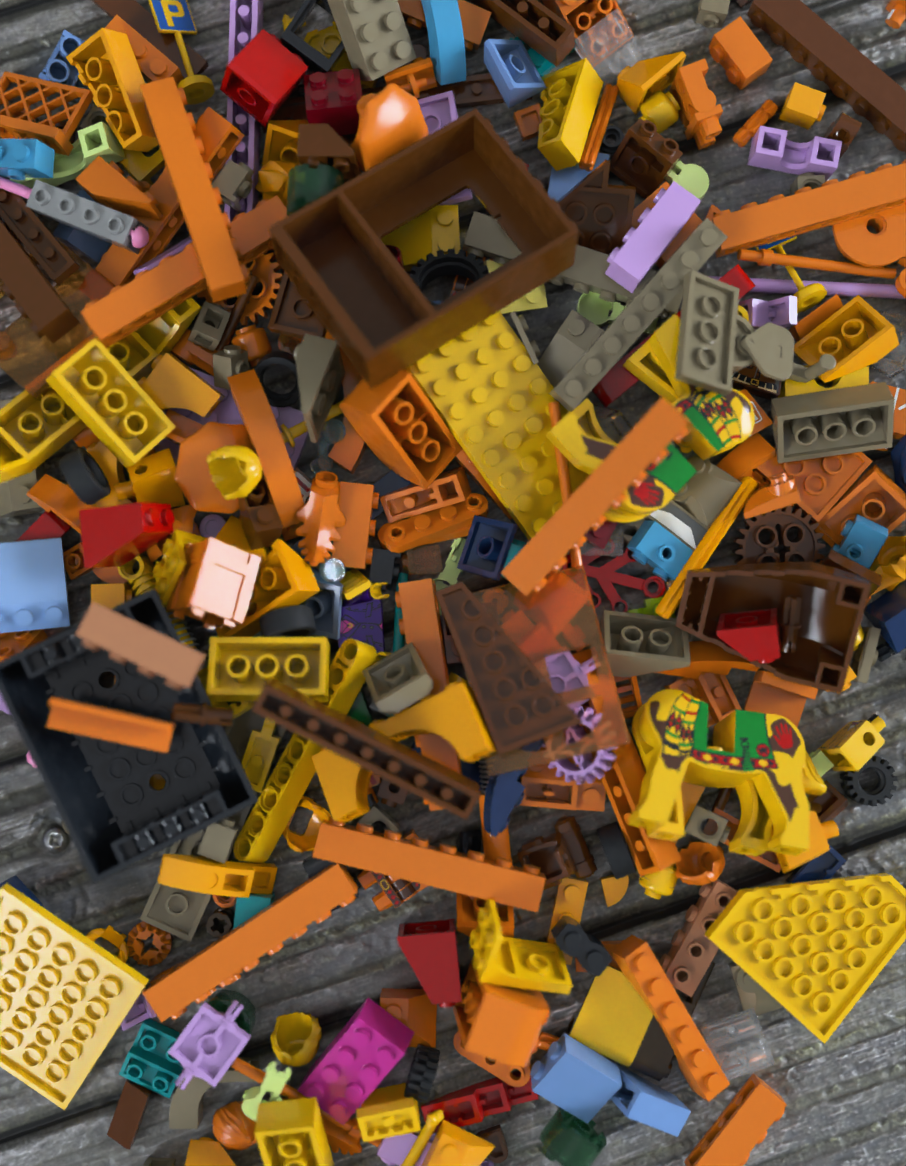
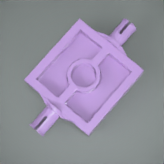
(568, 674)
(209, 1044)

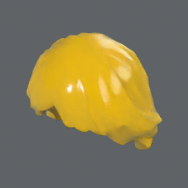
(234, 470)
(296, 1038)

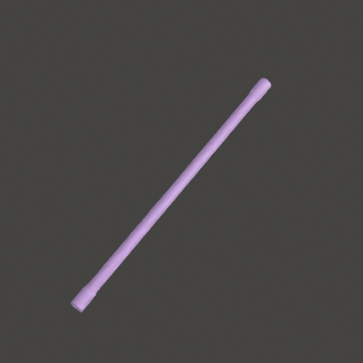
(839, 288)

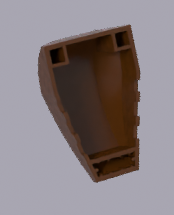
(829, 613)

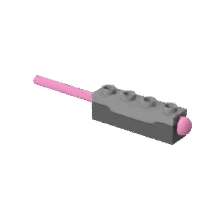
(82, 214)

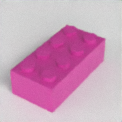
(356, 1061)

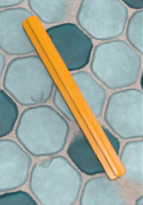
(706, 546)

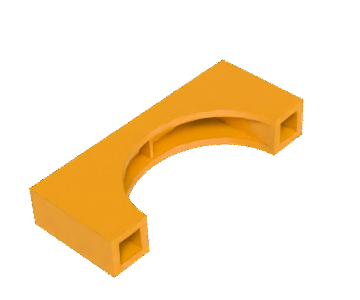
(169, 387)
(448, 714)

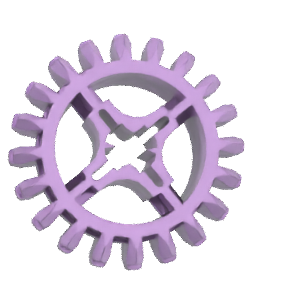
(587, 770)

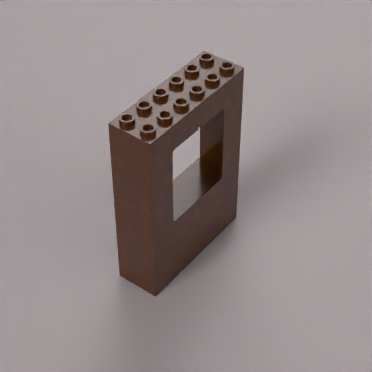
(360, 288)

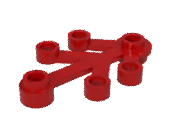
(606, 576)

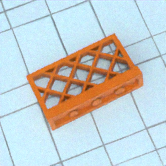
(44, 131)

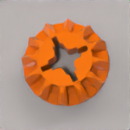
(161, 940)

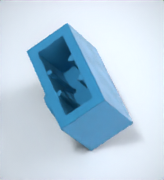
(26, 159)
(861, 540)
(659, 549)

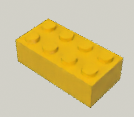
(243, 665)
(292, 1133)

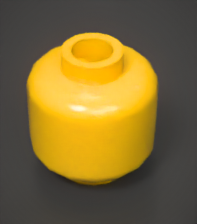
(661, 110)

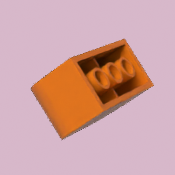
(401, 428)
(499, 1019)

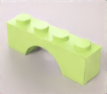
(91, 143)

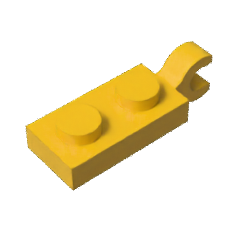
(260, 754)

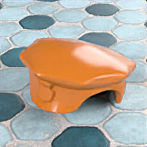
(387, 125)
(192, 469)

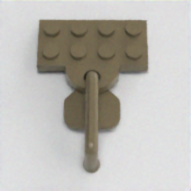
(720, 341)

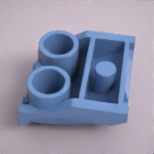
(58, 67)

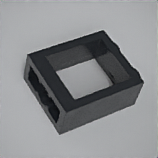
(312, 58)

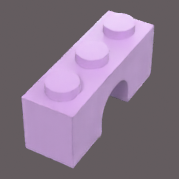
(775, 152)

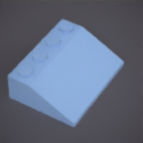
(33, 585)

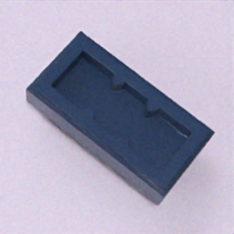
(819, 868)

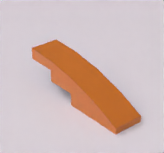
(710, 659)

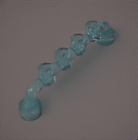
(332, 432)

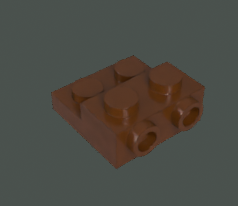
(644, 158)

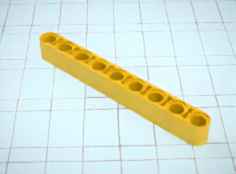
(296, 764)

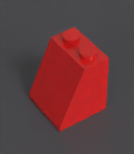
(263, 76)
(122, 532)
(434, 958)

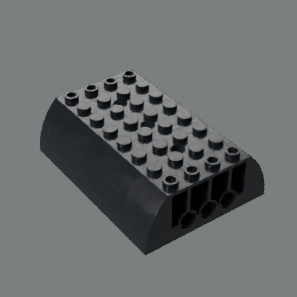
(106, 784)

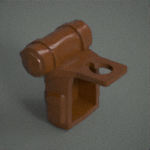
(559, 853)

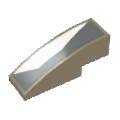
(680, 524)

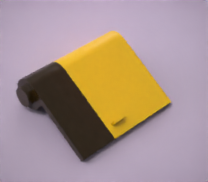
(622, 1027)

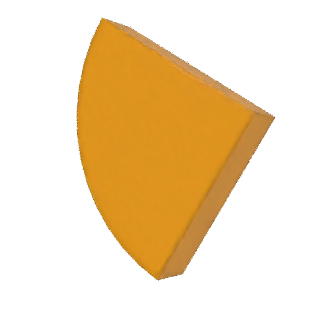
(614, 888)

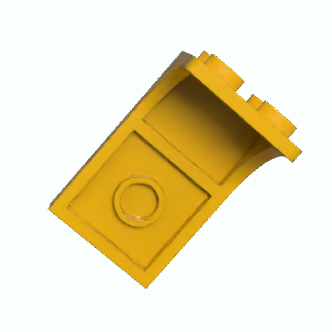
(515, 960)

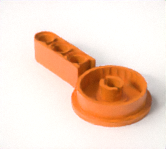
(872, 249)

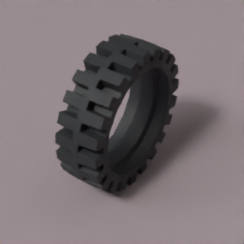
(447, 264)

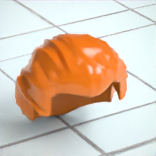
(700, 863)
(233, 1127)

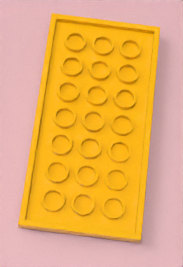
(499, 416)

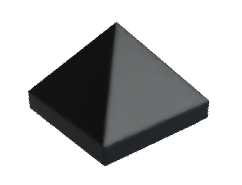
(469, 840)

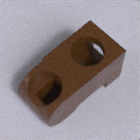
(843, 130)

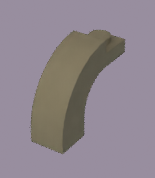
(187, 1104)

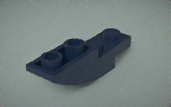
(503, 795)

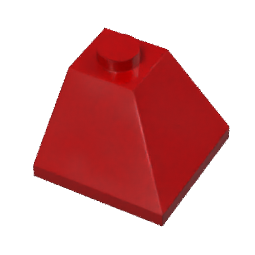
(752, 634)

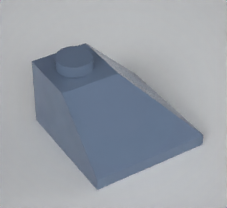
(326, 607)

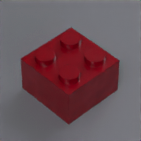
(333, 99)

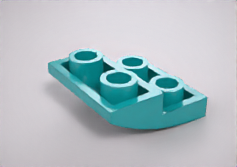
(149, 1059)

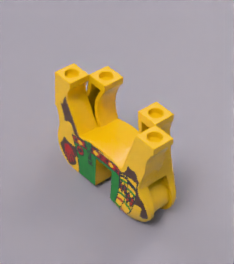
(714, 427)
(750, 752)

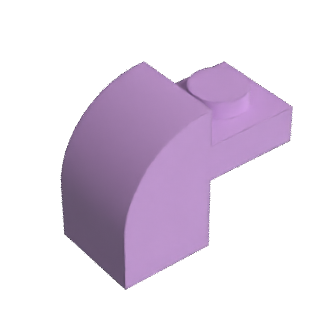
(778, 311)

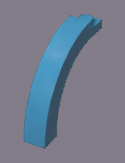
(445, 40)

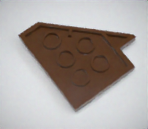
(600, 210)

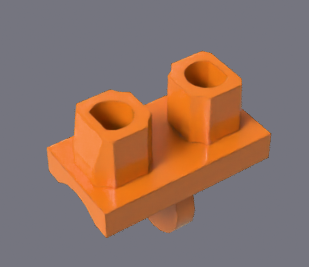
(413, 77)

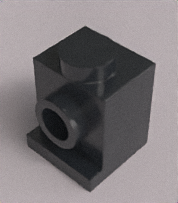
(384, 567)

